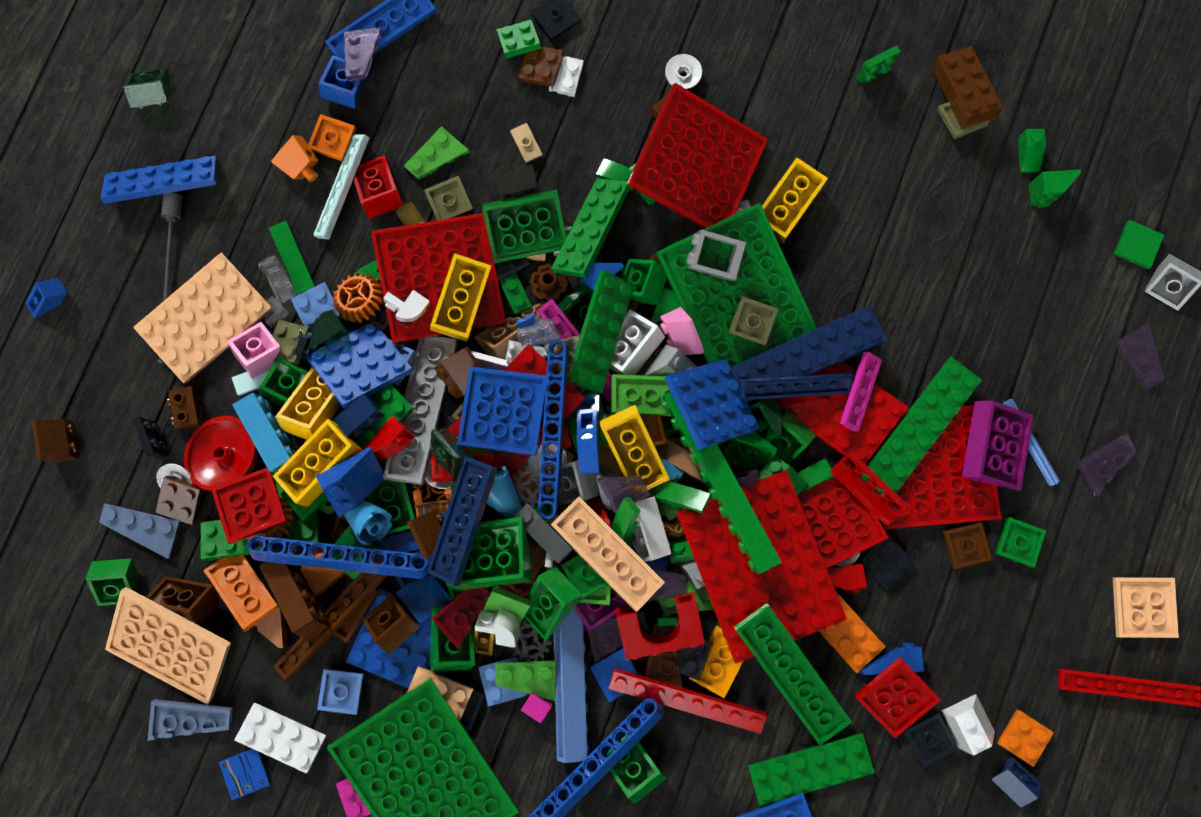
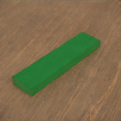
(292, 257)

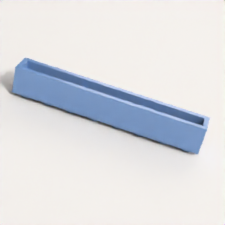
(570, 690)

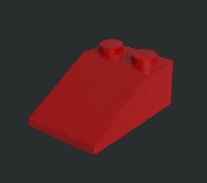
(377, 187)

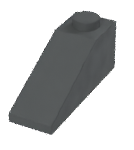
(544, 534)

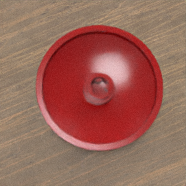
(219, 452)

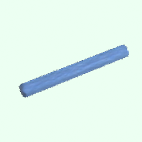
(1038, 455)

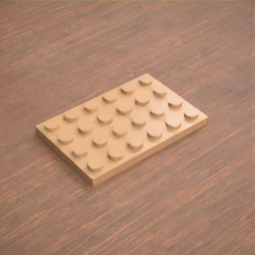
(201, 317)
(167, 645)

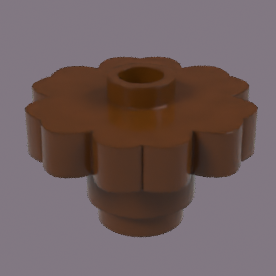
(548, 291)

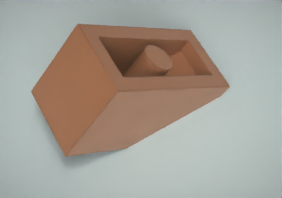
(274, 628)

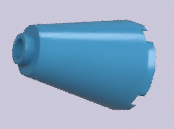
(503, 495)
(369, 522)

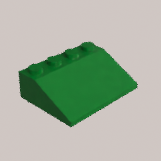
(524, 226)
(498, 556)

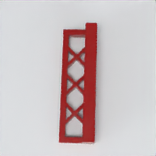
(866, 490)

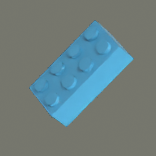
(264, 431)

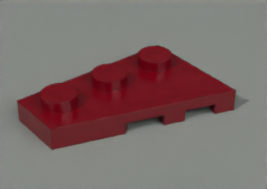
(460, 614)

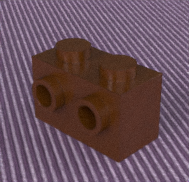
(185, 408)

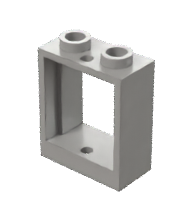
(735, 258)

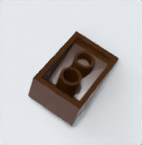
(186, 598)

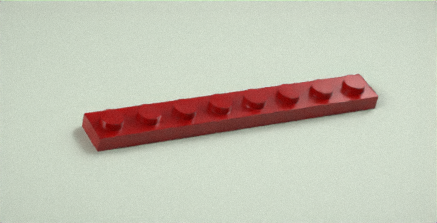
(1129, 687)
(687, 700)

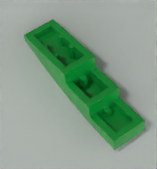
(680, 496)
(625, 521)

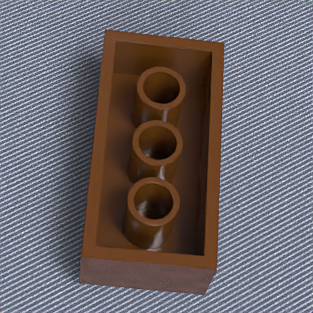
(967, 87)
(295, 599)

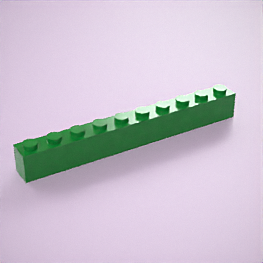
(728, 494)

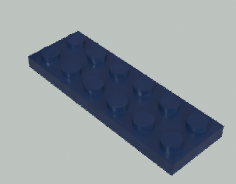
(462, 520)

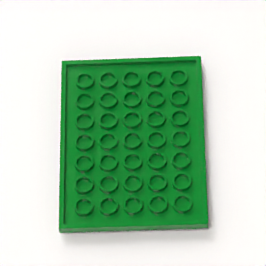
(760, 277)
(420, 762)

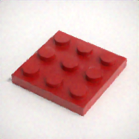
(249, 505)
(897, 697)

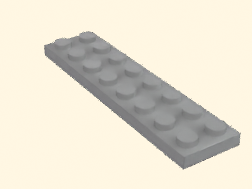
(426, 394)

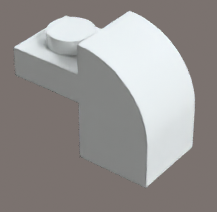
(410, 309)
(502, 624)

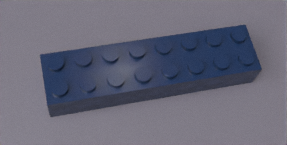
(816, 350)

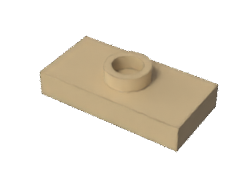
(526, 143)

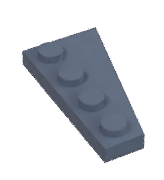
(144, 528)
(183, 718)

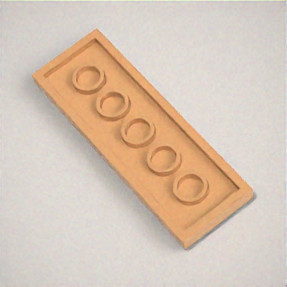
(607, 554)

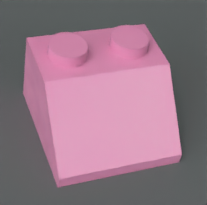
(681, 332)
(255, 349)

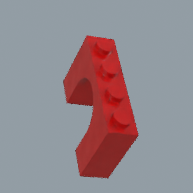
(640, 643)

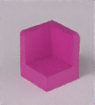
(536, 707)

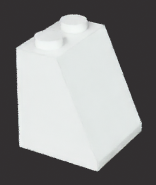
(969, 725)

